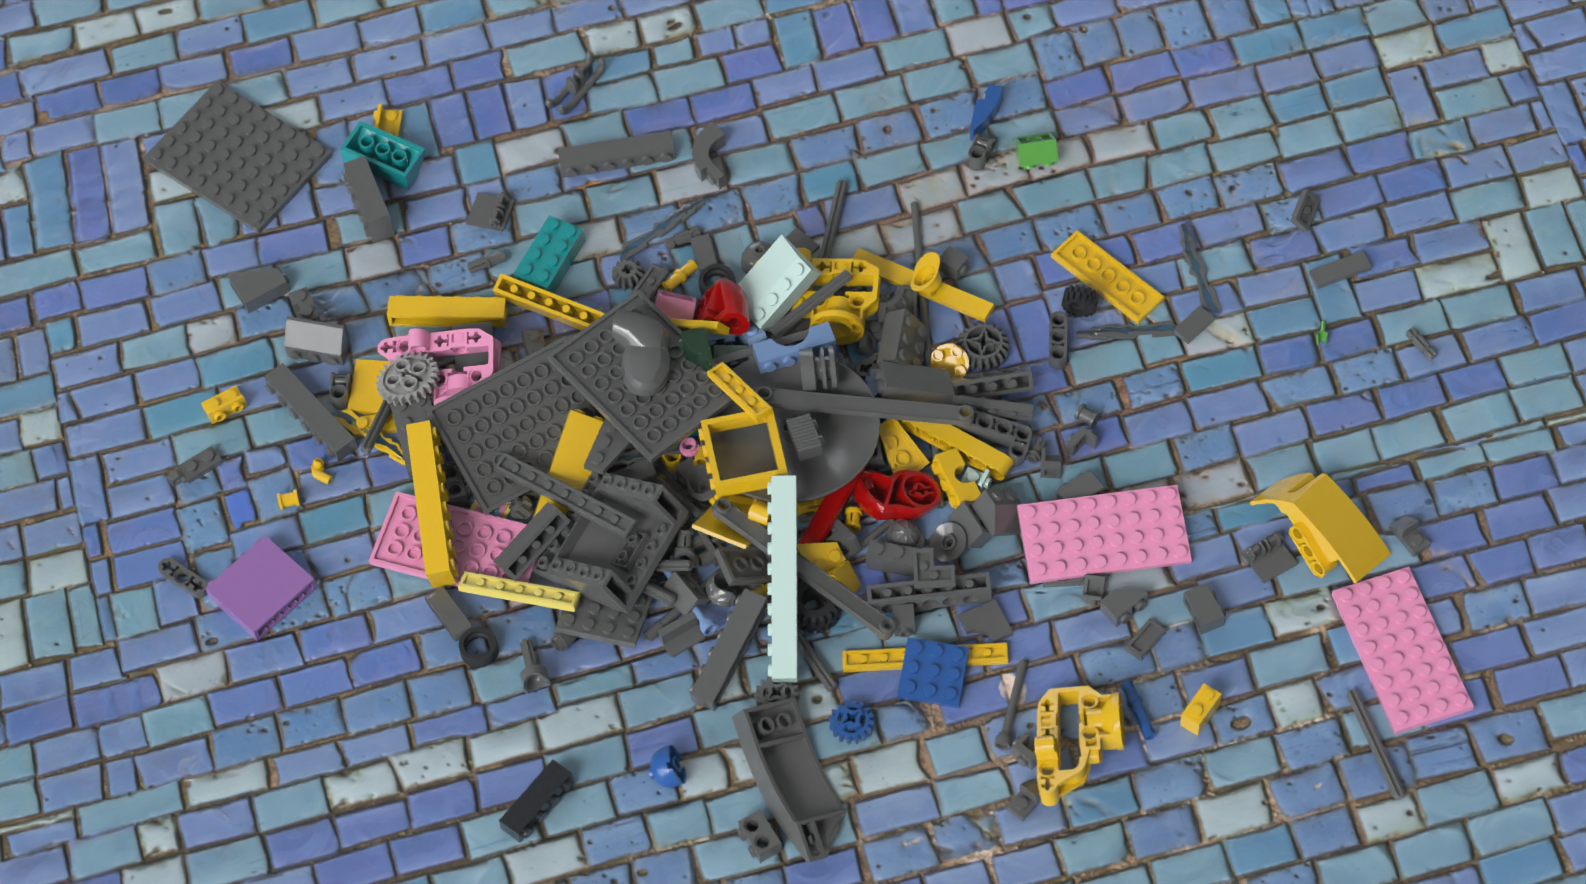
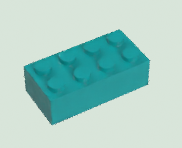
(550, 254)

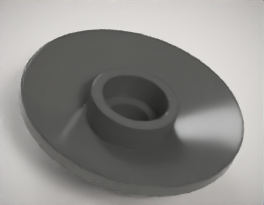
(941, 539)

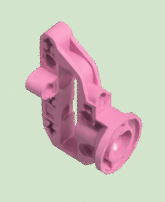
(448, 344)

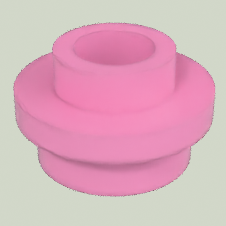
(690, 452)

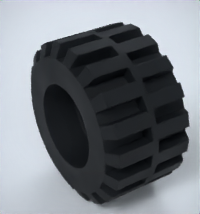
(815, 619)

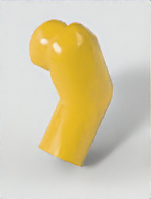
(318, 471)

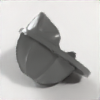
(699, 484)
(905, 533)

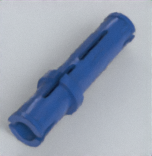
(1134, 701)

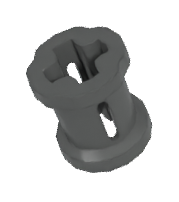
(1087, 415)

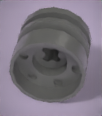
(818, 368)

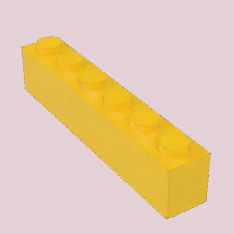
(446, 311)

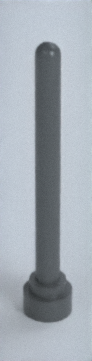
(1003, 740)

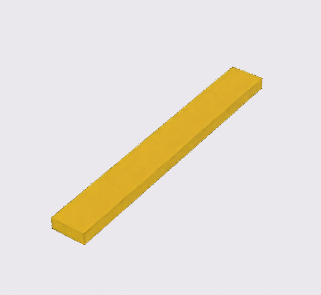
(944, 295)
(893, 657)

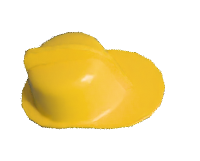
(926, 274)

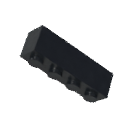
(536, 801)

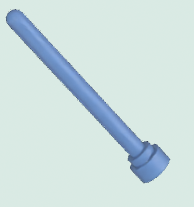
(707, 625)

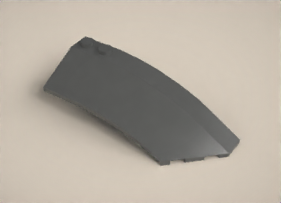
(790, 776)

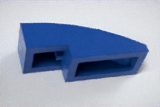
(986, 110)

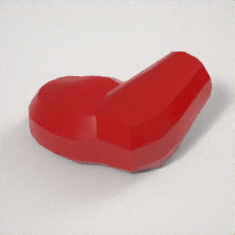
(726, 304)
(897, 496)

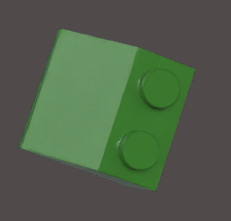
(1036, 150)

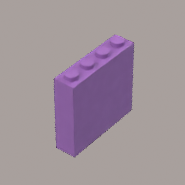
(261, 588)

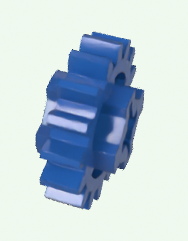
(850, 725)

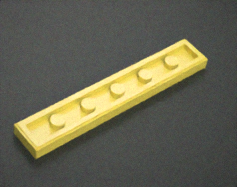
(519, 591)

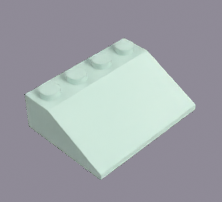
(777, 283)

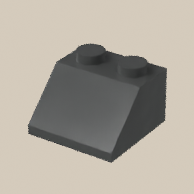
(998, 511)

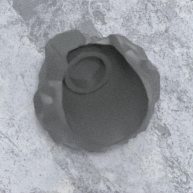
(720, 592)

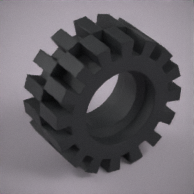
(1080, 300)

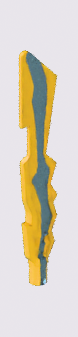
(348, 420)

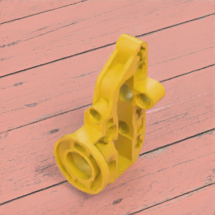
(841, 312)
(1099, 730)

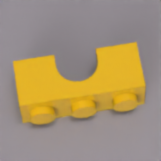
(946, 467)

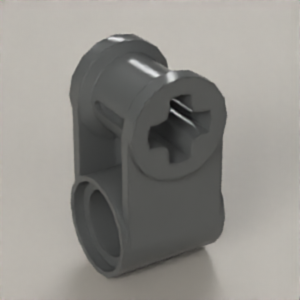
(980, 151)
(340, 387)

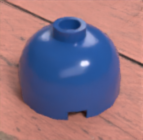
(666, 767)

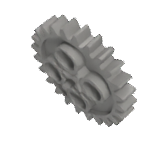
(408, 378)

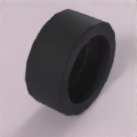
(711, 271)
(475, 633)

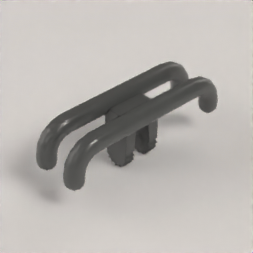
(577, 85)

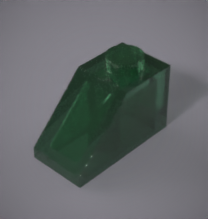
(696, 348)

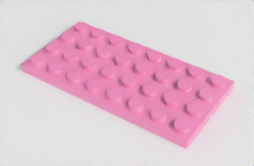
(1103, 534)
(476, 540)
(1402, 650)

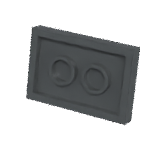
(744, 565)

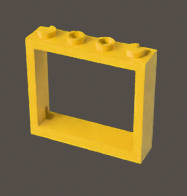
(744, 483)

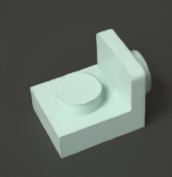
(981, 479)

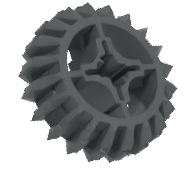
(993, 352)

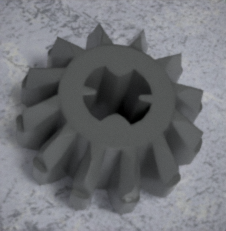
(627, 273)

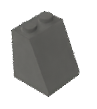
(474, 358)

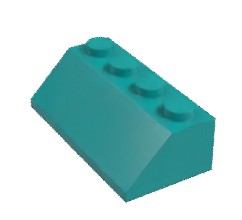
(385, 153)

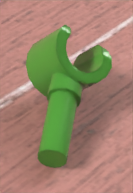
(1322, 335)

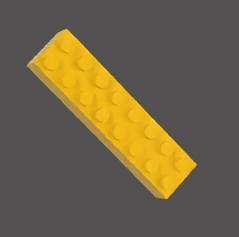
(431, 504)

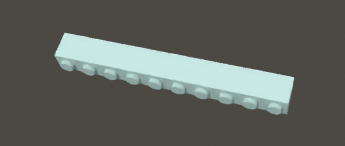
(784, 579)

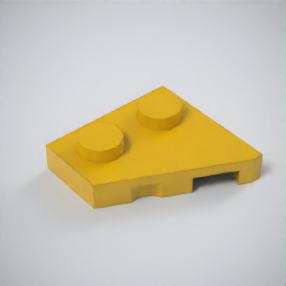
(822, 554)

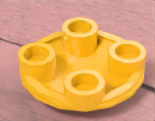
(951, 358)

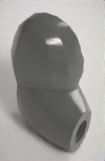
(646, 352)

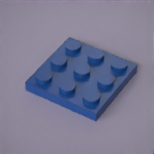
(933, 672)

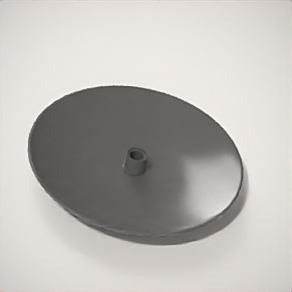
(847, 438)

